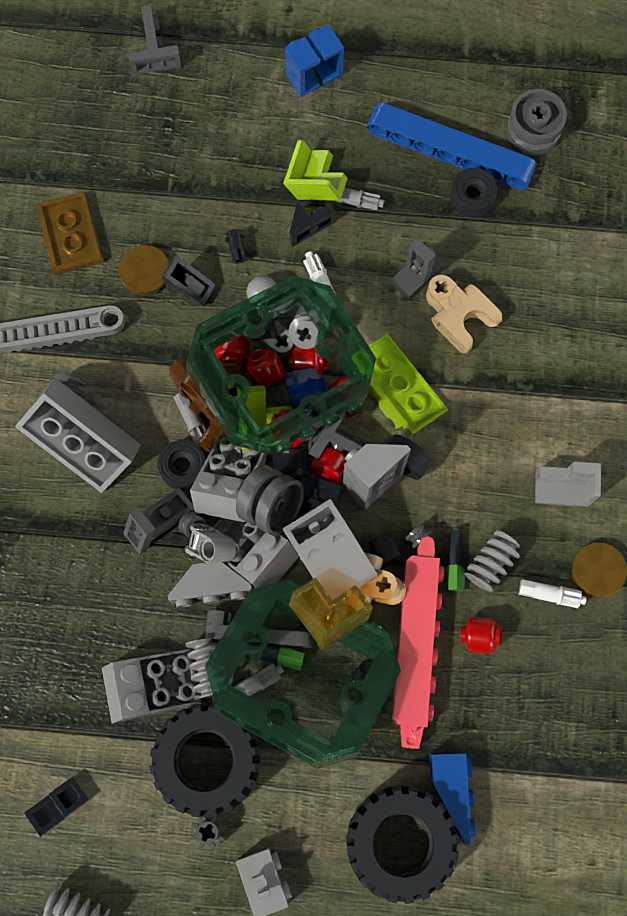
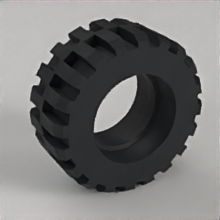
(175, 787)
(441, 852)

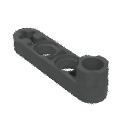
(219, 621)

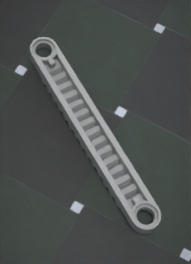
(58, 329)

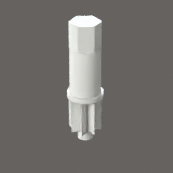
(316, 269)
(558, 595)

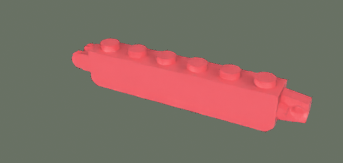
(416, 642)

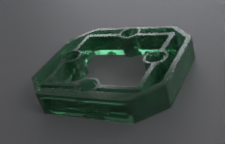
(330, 321)
(290, 736)

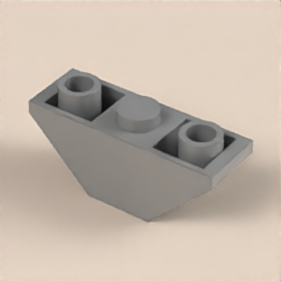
(208, 583)

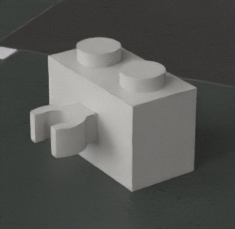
(263, 883)

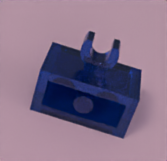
(302, 384)

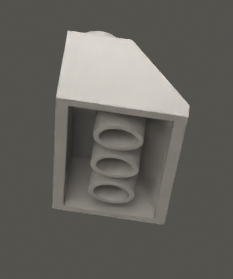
(78, 435)
(373, 471)

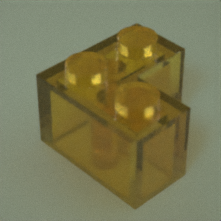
(329, 618)

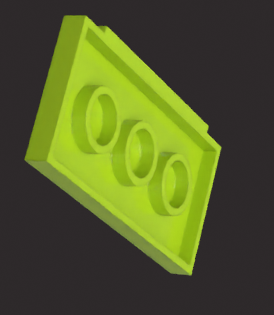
(401, 389)

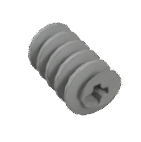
(302, 330)
(492, 560)
(202, 651)
(61, 905)

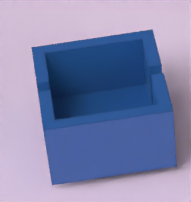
(319, 51)

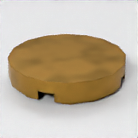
(143, 270)
(599, 570)

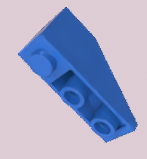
(450, 782)

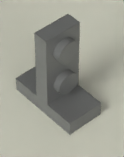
(156, 57)
(419, 268)
(338, 436)
(156, 519)

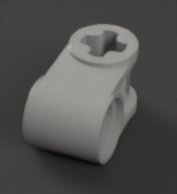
(210, 544)

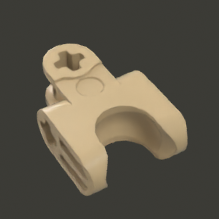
(456, 306)
(377, 588)

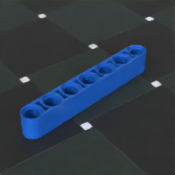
(450, 145)

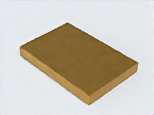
(69, 233)

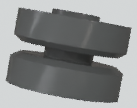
(536, 122)
(269, 499)

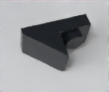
(307, 226)
(188, 281)

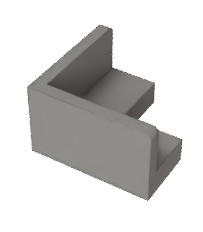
(568, 486)

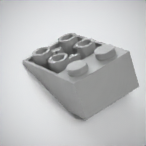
(222, 477)
(330, 550)
(258, 556)
(149, 685)

